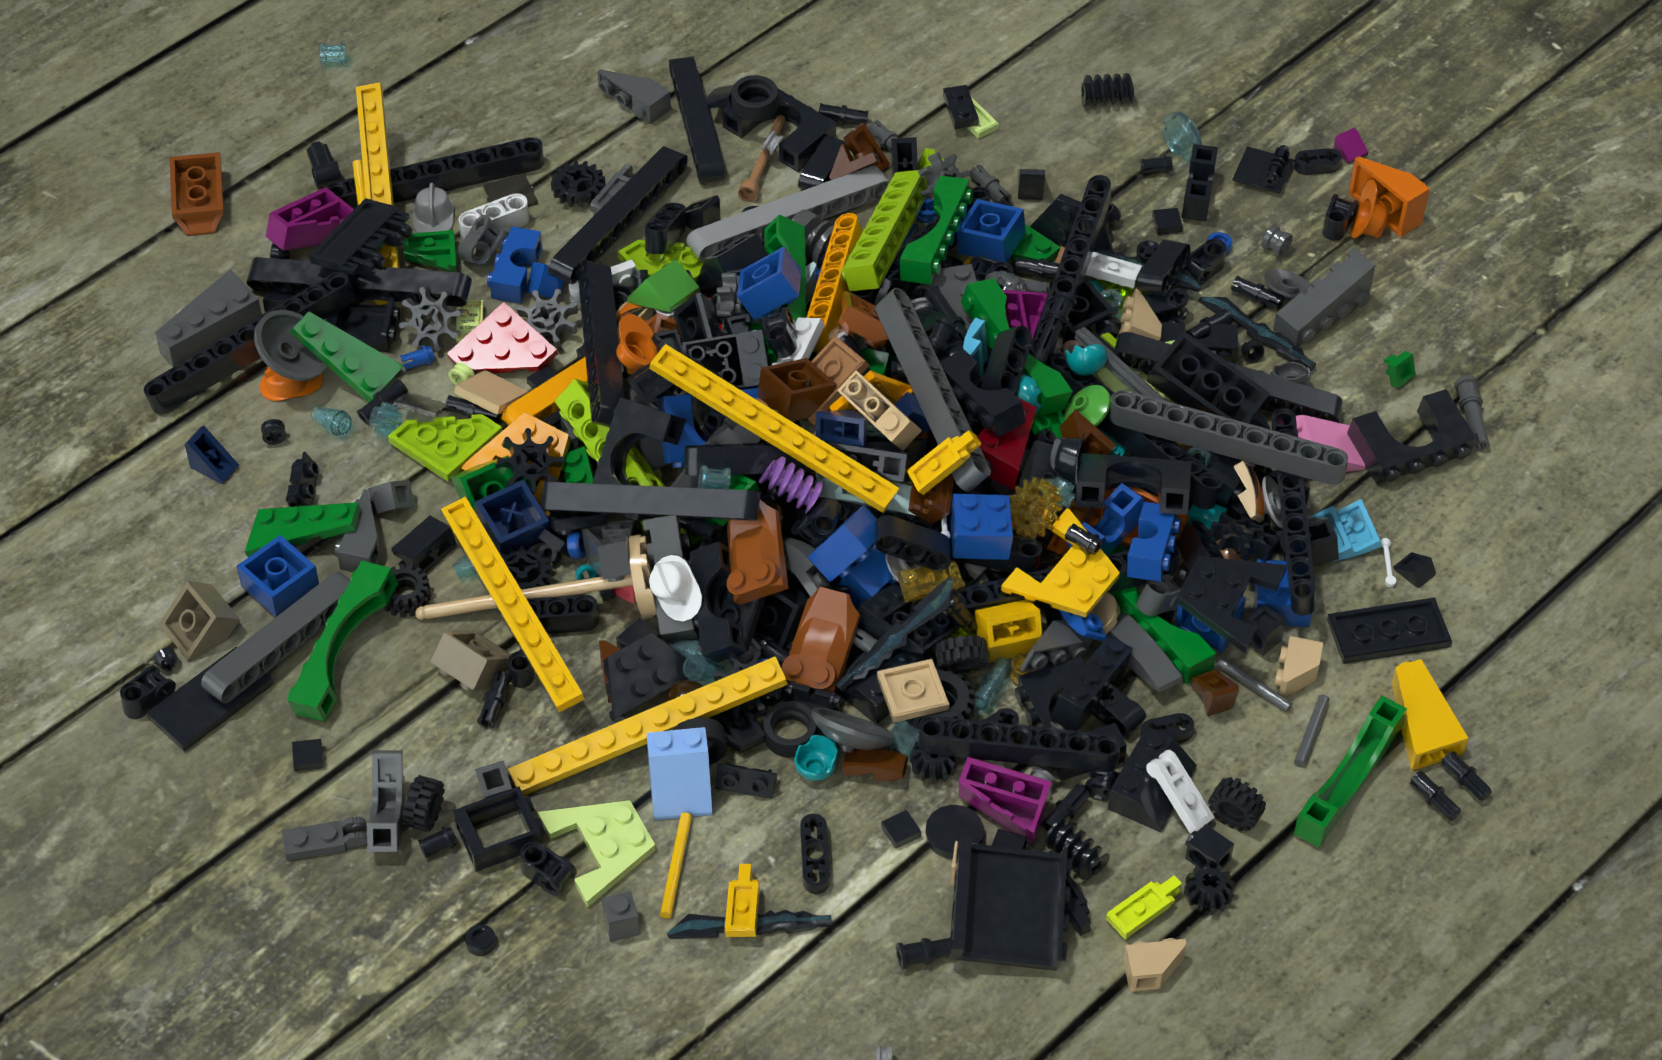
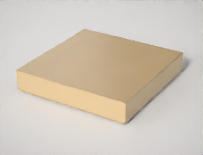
(489, 391)
(912, 690)

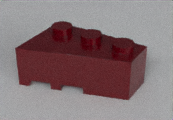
(1008, 450)

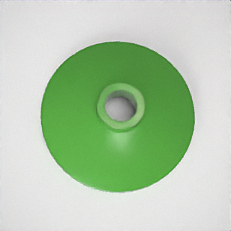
(1091, 402)

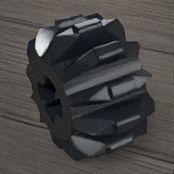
(932, 765)
(1209, 888)

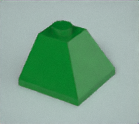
(481, 481)

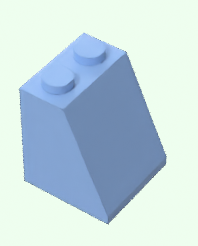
(679, 773)

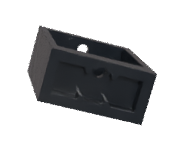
(648, 384)
(489, 809)

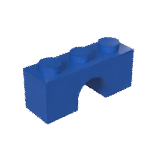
(519, 249)
(1119, 518)
(1156, 538)

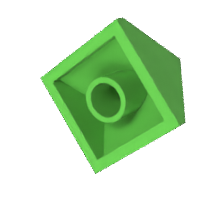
(665, 289)

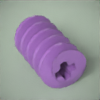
(792, 483)

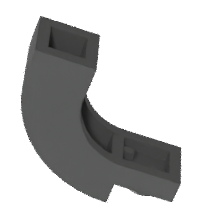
(797, 562)
(388, 799)

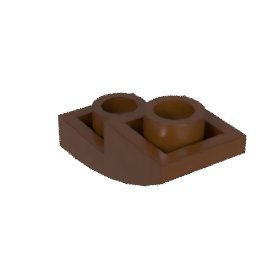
(882, 763)

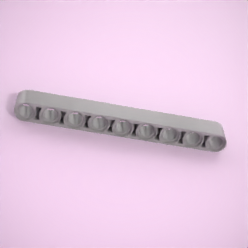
(823, 200)

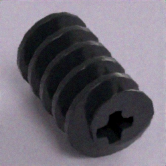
(1107, 88)
(1084, 859)

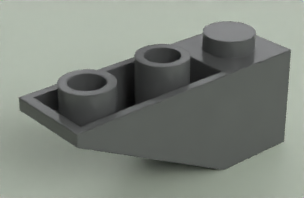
(638, 94)
(362, 542)
(1056, 646)

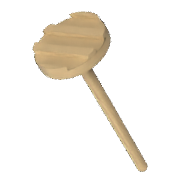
(639, 578)

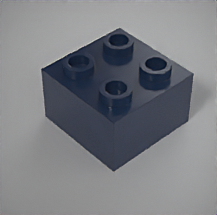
(512, 517)

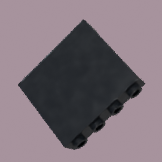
(1009, 906)

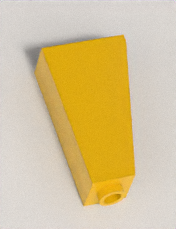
(1429, 723)

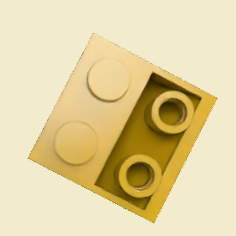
(1009, 628)

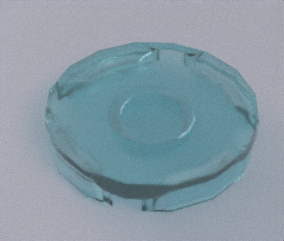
(1180, 134)

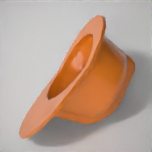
(1370, 214)
(636, 345)
(279, 388)

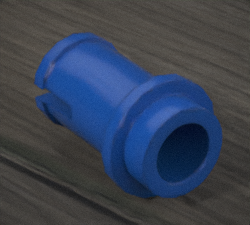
(419, 357)

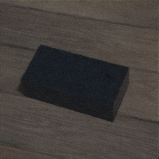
(1206, 382)

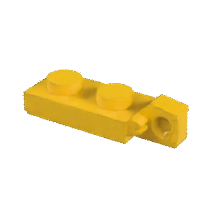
(942, 461)
(742, 904)

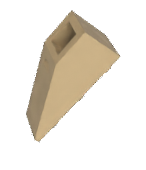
(1139, 317)
(879, 410)

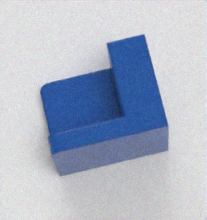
(542, 281)

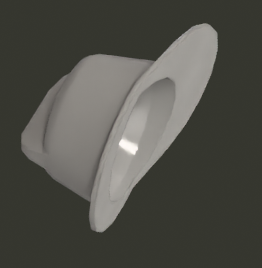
(433, 210)

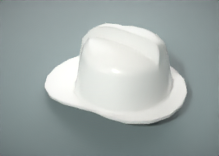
(676, 588)

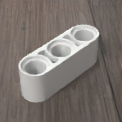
(503, 213)

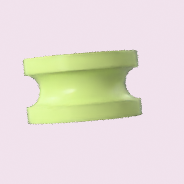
(460, 373)

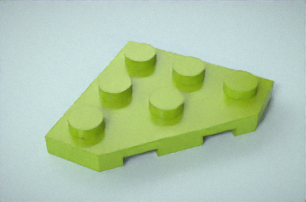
(655, 262)
(444, 442)

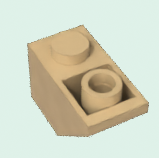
(1300, 663)
(1152, 962)

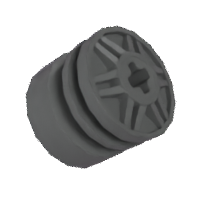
(816, 234)

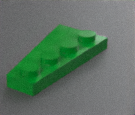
(348, 357)
(302, 523)

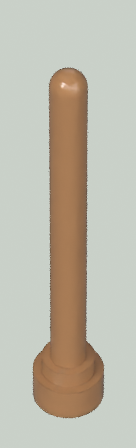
(750, 188)

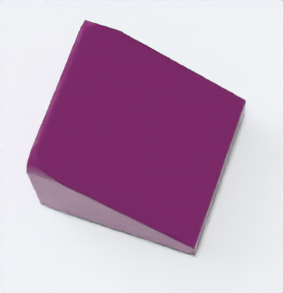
(1350, 145)

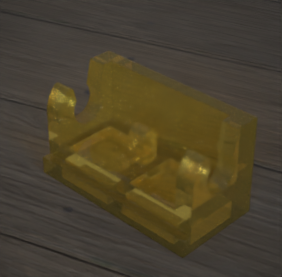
(921, 581)

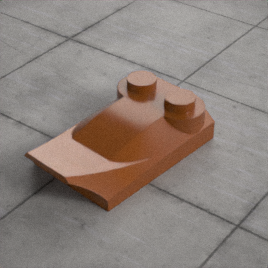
(197, 192)
(861, 319)
(756, 556)
(822, 641)

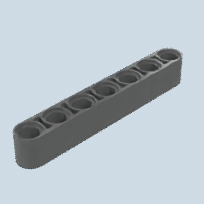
(275, 640)

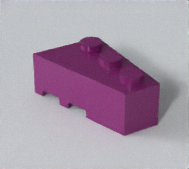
(306, 220)
(1024, 309)
(1006, 796)

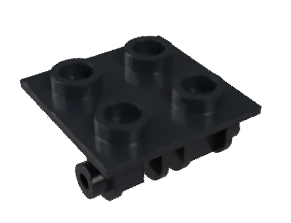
(1264, 168)

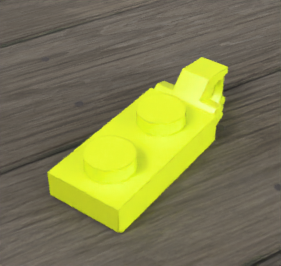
(1143, 906)

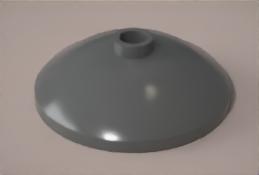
(282, 350)
(851, 731)

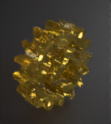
(1034, 508)

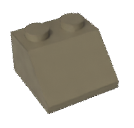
(198, 619)
(469, 659)

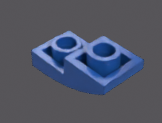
(1087, 627)

